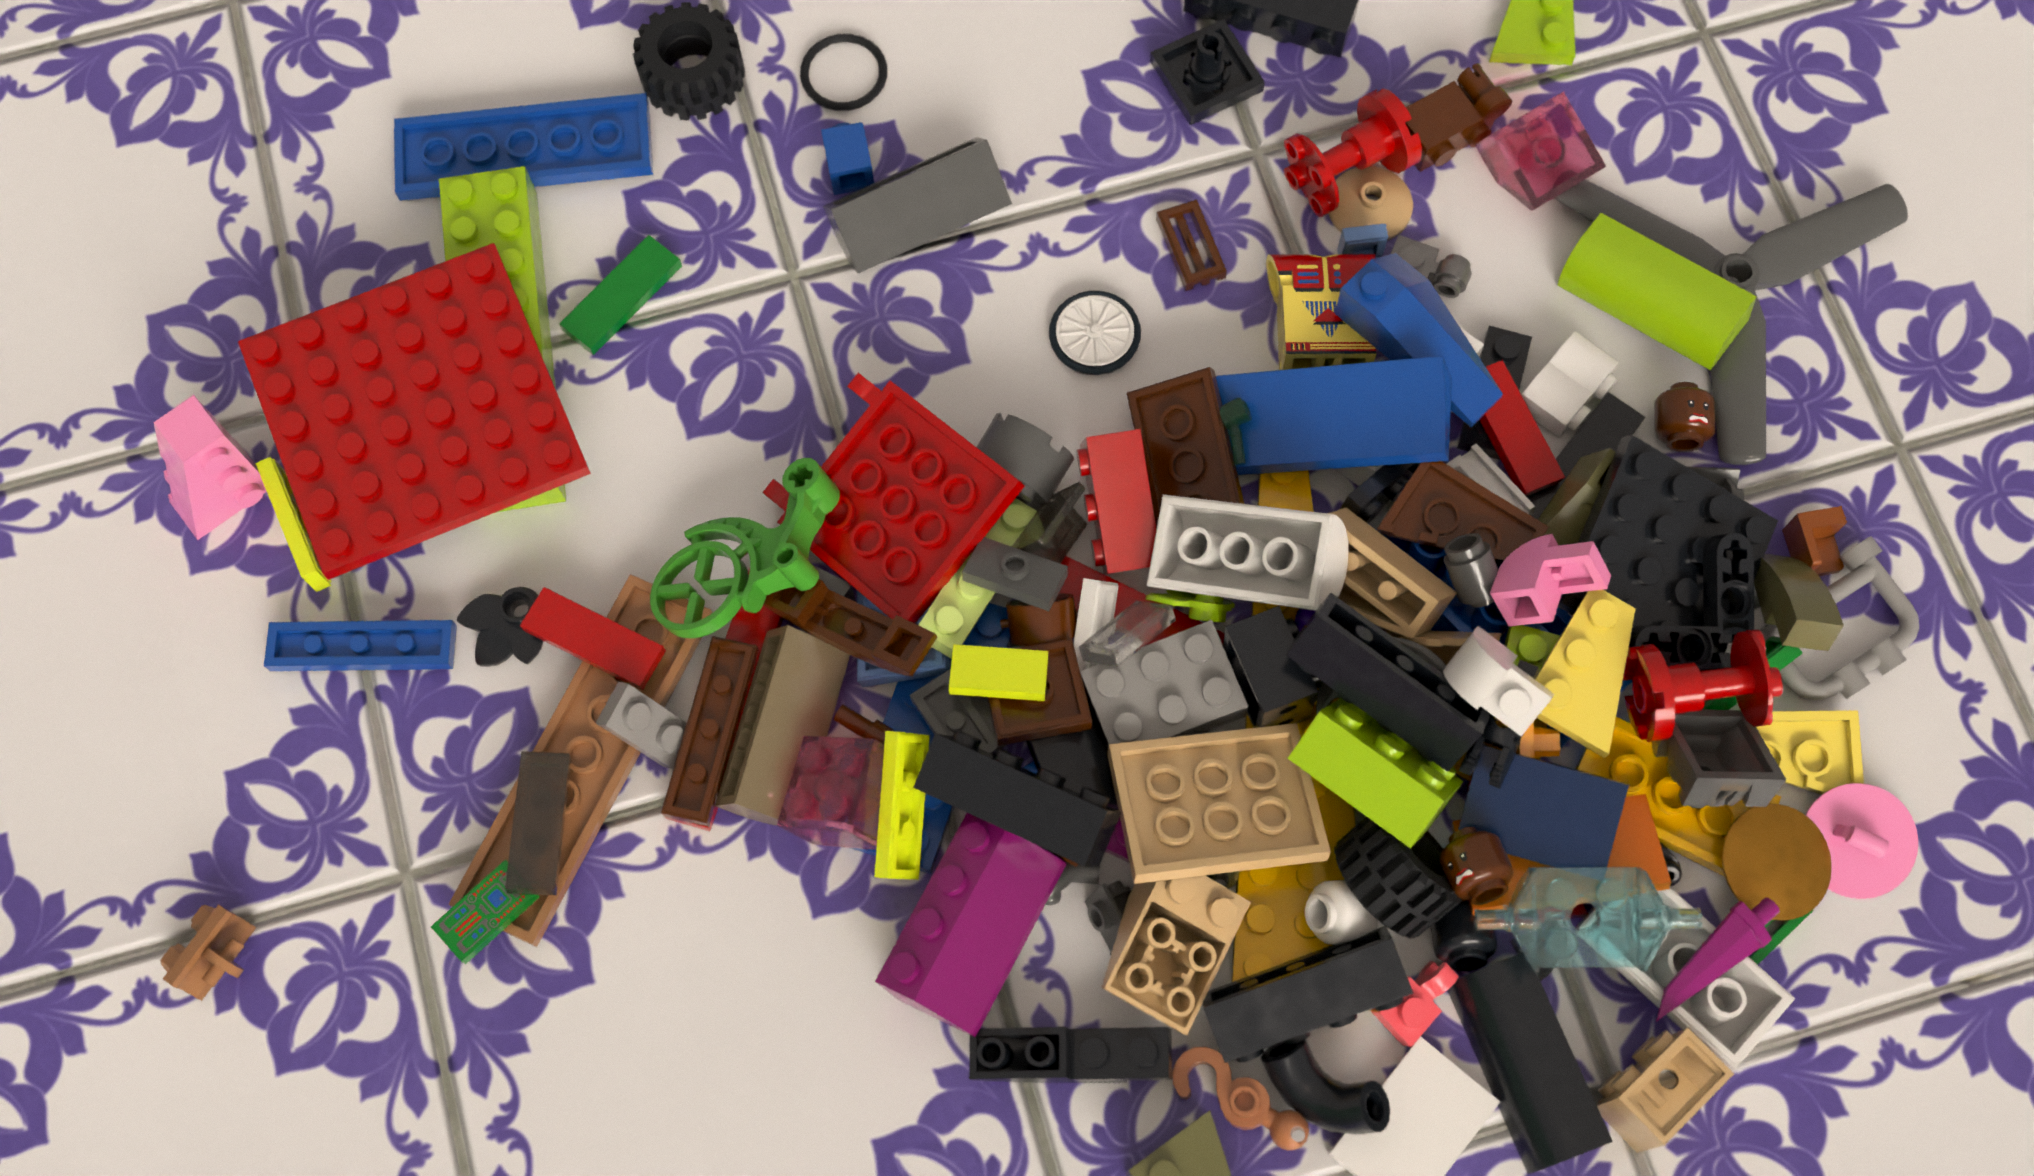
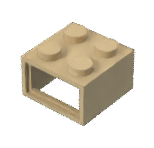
(1645, 1110)

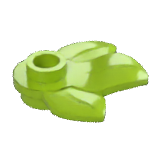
(1200, 606)

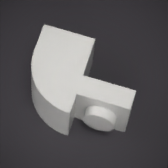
(1487, 678)

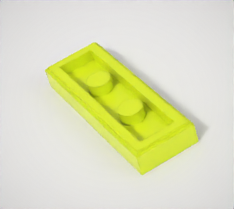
(291, 522)
(901, 807)

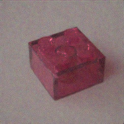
(835, 792)

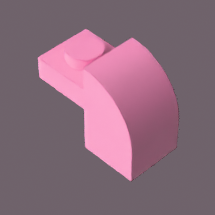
(1540, 572)

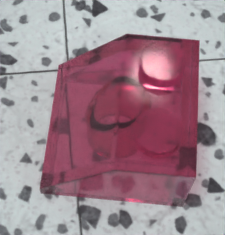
(1541, 153)

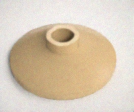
(1356, 210)

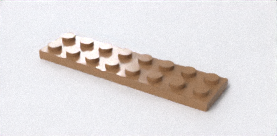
(597, 757)

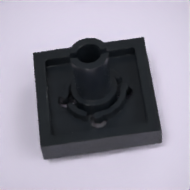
(1205, 71)

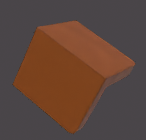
(1812, 539)

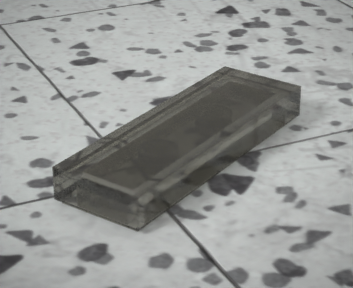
(538, 823)

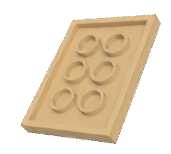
(1216, 803)

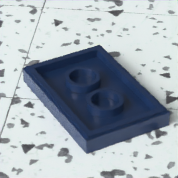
(1546, 811)

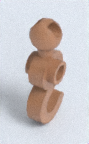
(1241, 1100)

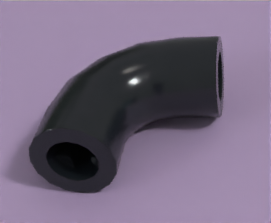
(1319, 1097)

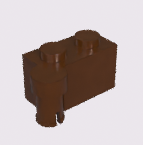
(1456, 116)

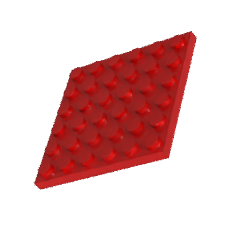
(412, 410)

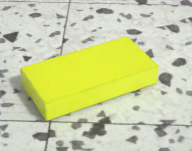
(998, 672)

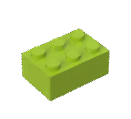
(1375, 771)

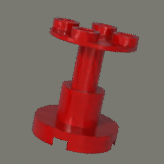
(1377, 137)
(1682, 688)

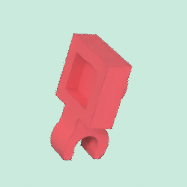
(1418, 1010)

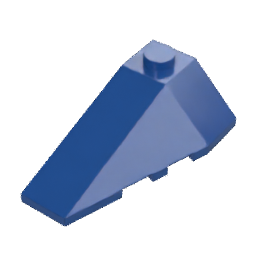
(1407, 320)

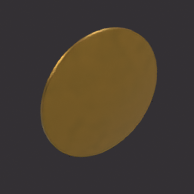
(1777, 857)

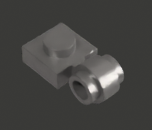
(1448, 276)

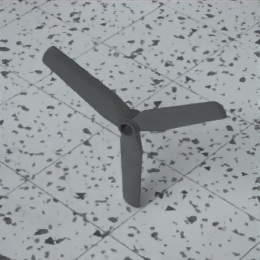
(1770, 262)

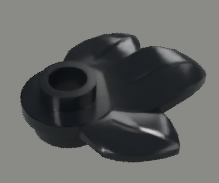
(499, 628)

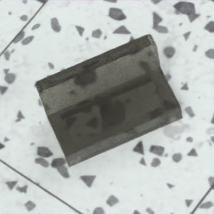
(1054, 526)

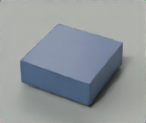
(1363, 240)

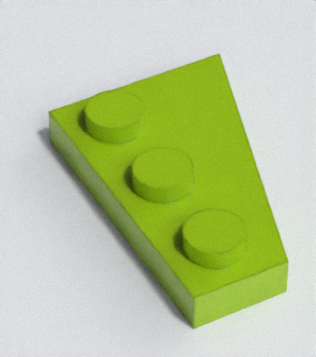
(1536, 33)

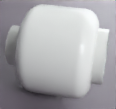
(1337, 914)

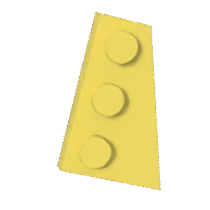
(1588, 671)
(1816, 748)

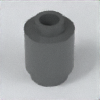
(1471, 569)

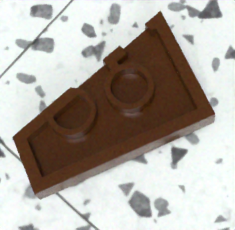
(1447, 504)

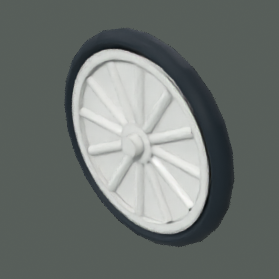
(1095, 332)

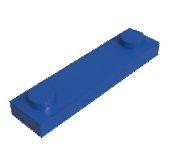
(360, 645)

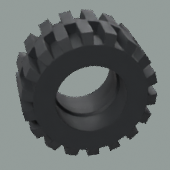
(681, 34)
(1395, 882)

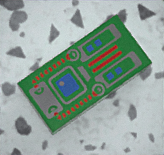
(481, 915)

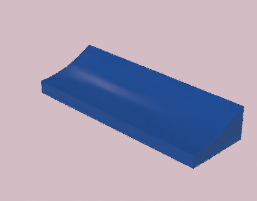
(1343, 415)

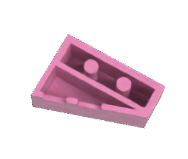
(205, 468)

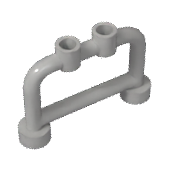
(1884, 656)

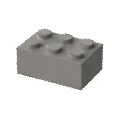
(1167, 689)

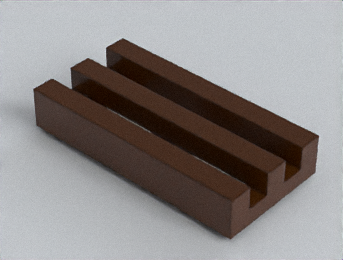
(1202, 274)

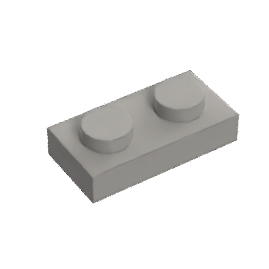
(643, 724)

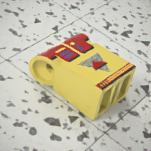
(1306, 301)

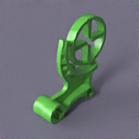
(775, 555)

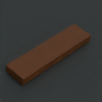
(710, 731)

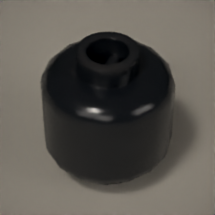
(1458, 941)

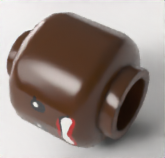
(1684, 417)
(1476, 865)

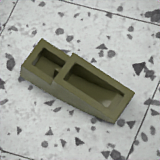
(1797, 603)

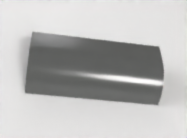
(918, 204)

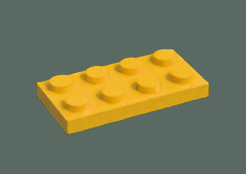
(1683, 829)

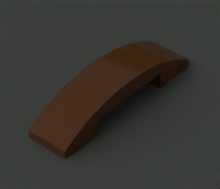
(854, 628)

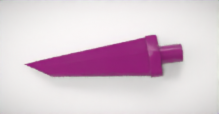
(1727, 945)

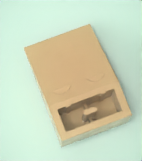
(1173, 946)

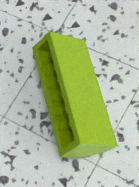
(1656, 291)

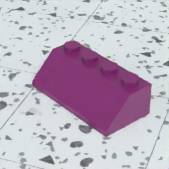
(970, 924)

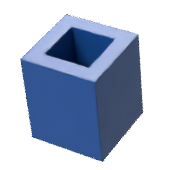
(847, 157)

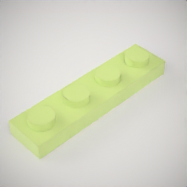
(963, 603)

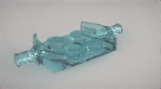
(1626, 927)

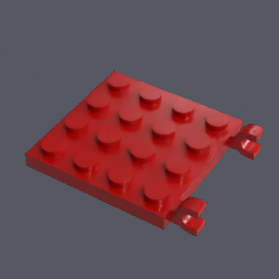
(907, 502)

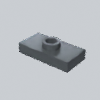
(1015, 573)

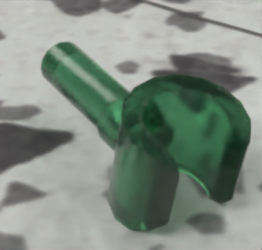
(1235, 414)

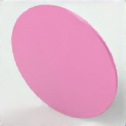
(1867, 837)

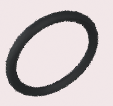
(843, 106)

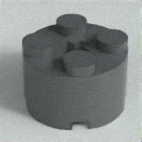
(1027, 456)

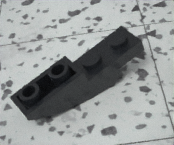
(1071, 1055)

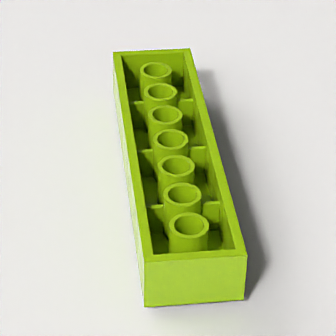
(504, 211)

